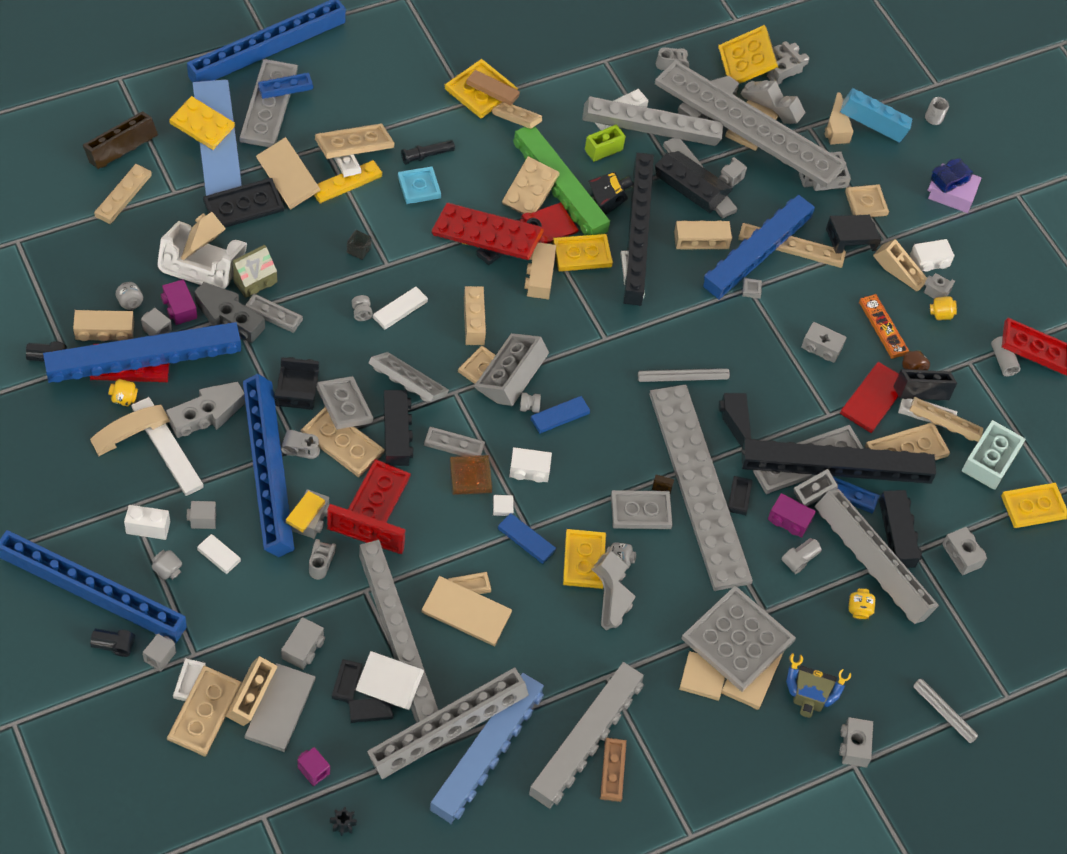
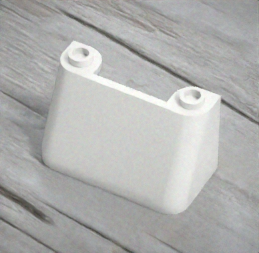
(206, 265)

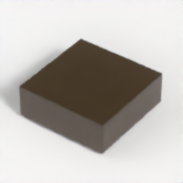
(662, 483)

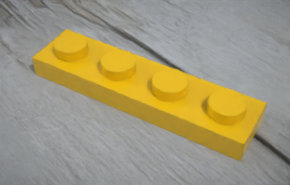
(339, 184)

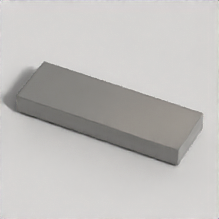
(275, 313)
(453, 443)

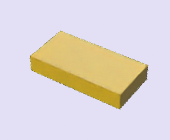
(305, 511)

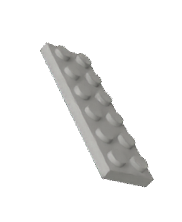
(266, 115)
(774, 481)

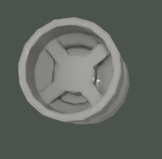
(362, 308)
(530, 402)

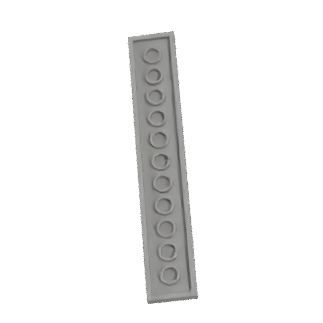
(751, 123)
(700, 488)

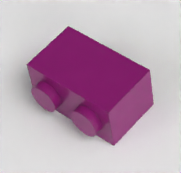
(179, 302)
(791, 515)

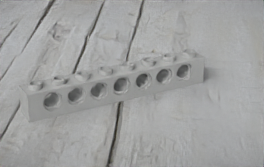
(448, 723)

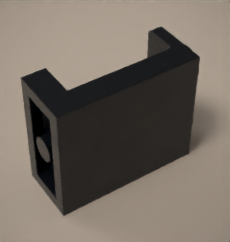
(852, 231)
(297, 383)

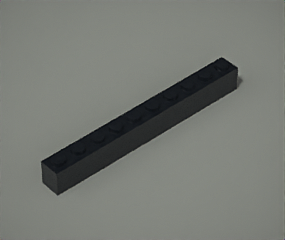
(638, 229)
(840, 461)

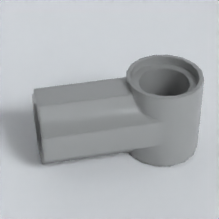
(798, 558)

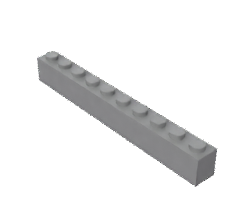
(395, 623)

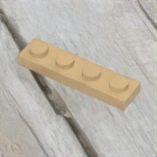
(123, 193)
(950, 421)

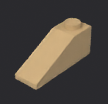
(839, 126)
(202, 233)
(899, 263)

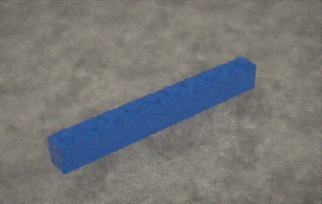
(267, 42)
(142, 352)
(268, 465)
(92, 586)

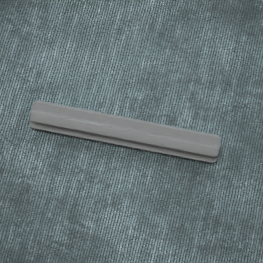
(945, 710)

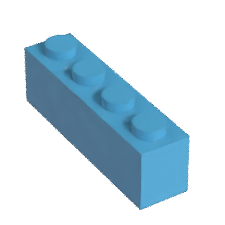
(876, 115)

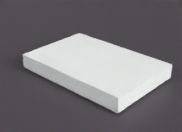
(389, 680)

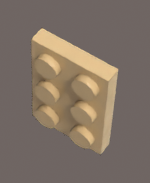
(530, 187)

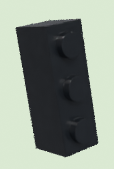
(925, 384)

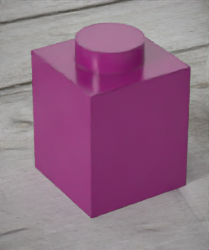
(313, 766)

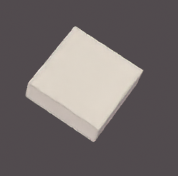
(502, 505)

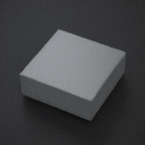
(752, 288)

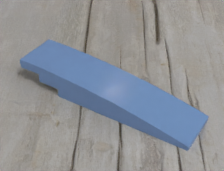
(222, 164)

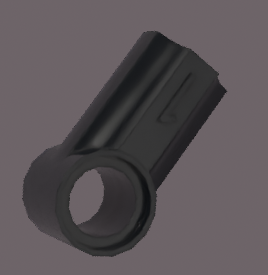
(35, 351)
(118, 642)

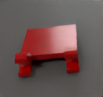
(554, 221)

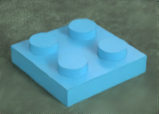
(419, 185)

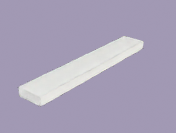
(172, 454)

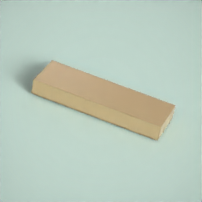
(517, 115)

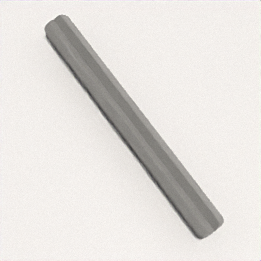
(683, 375)

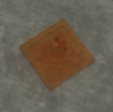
(470, 474)

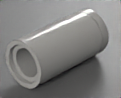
(1006, 359)

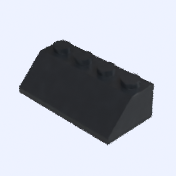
(692, 180)

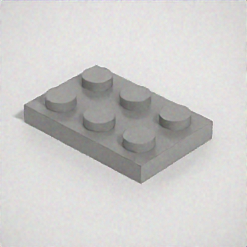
(344, 402)
(641, 509)

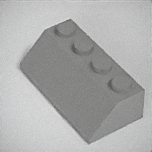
(512, 368)

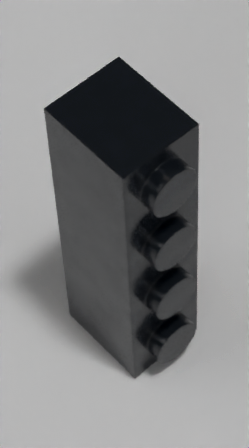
(397, 428)
(899, 527)

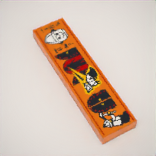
(883, 326)

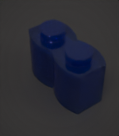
(951, 175)

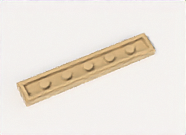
(802, 248)

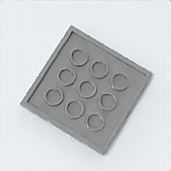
(738, 638)

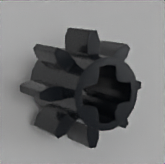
(338, 826)

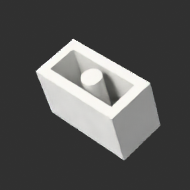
(932, 255)
(530, 465)
(147, 522)

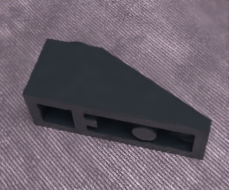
(736, 415)

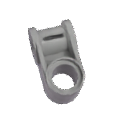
(667, 56)
(299, 443)
(322, 556)

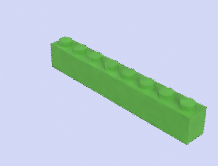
(566, 187)

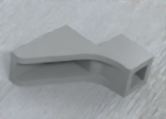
(769, 95)
(616, 598)

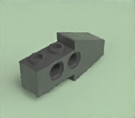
(223, 307)

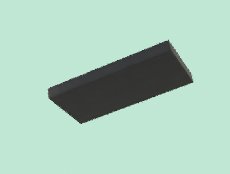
(244, 202)

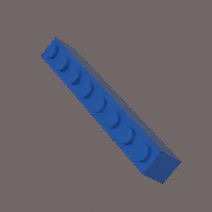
(758, 246)

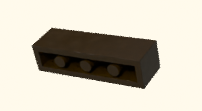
(120, 140)

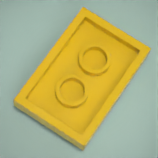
(202, 123)
(582, 252)
(1034, 505)
(581, 555)

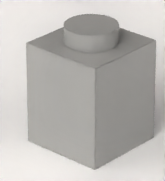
(156, 323)
(202, 514)
(159, 652)

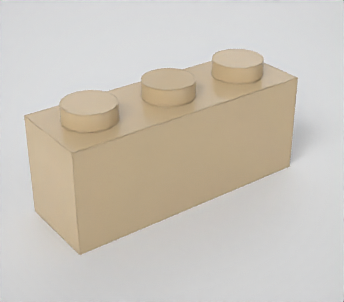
(702, 235)
(540, 271)
(474, 315)
(103, 325)
(251, 691)

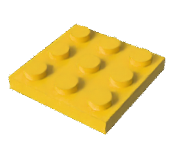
(748, 55)
(473, 99)

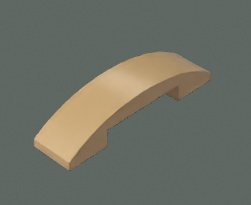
(127, 426)

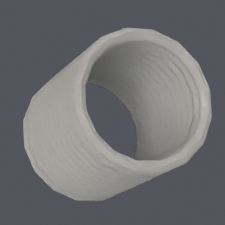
(937, 110)

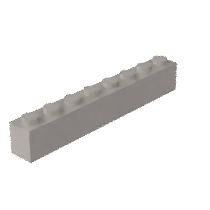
(652, 121)
(876, 556)
(585, 736)

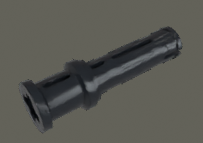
(419, 152)

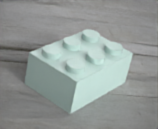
(993, 455)

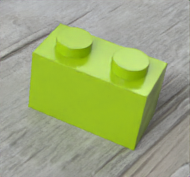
(605, 143)

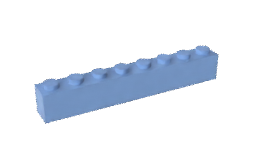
(484, 754)

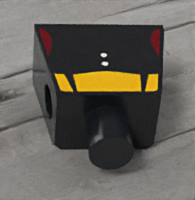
(610, 190)

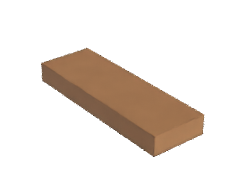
(493, 87)
(613, 769)

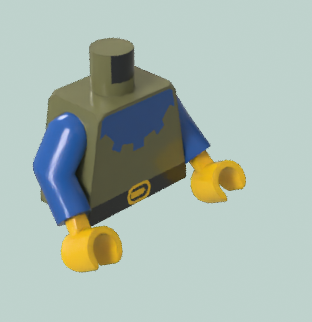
(813, 688)

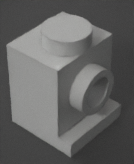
(733, 173)
(938, 286)

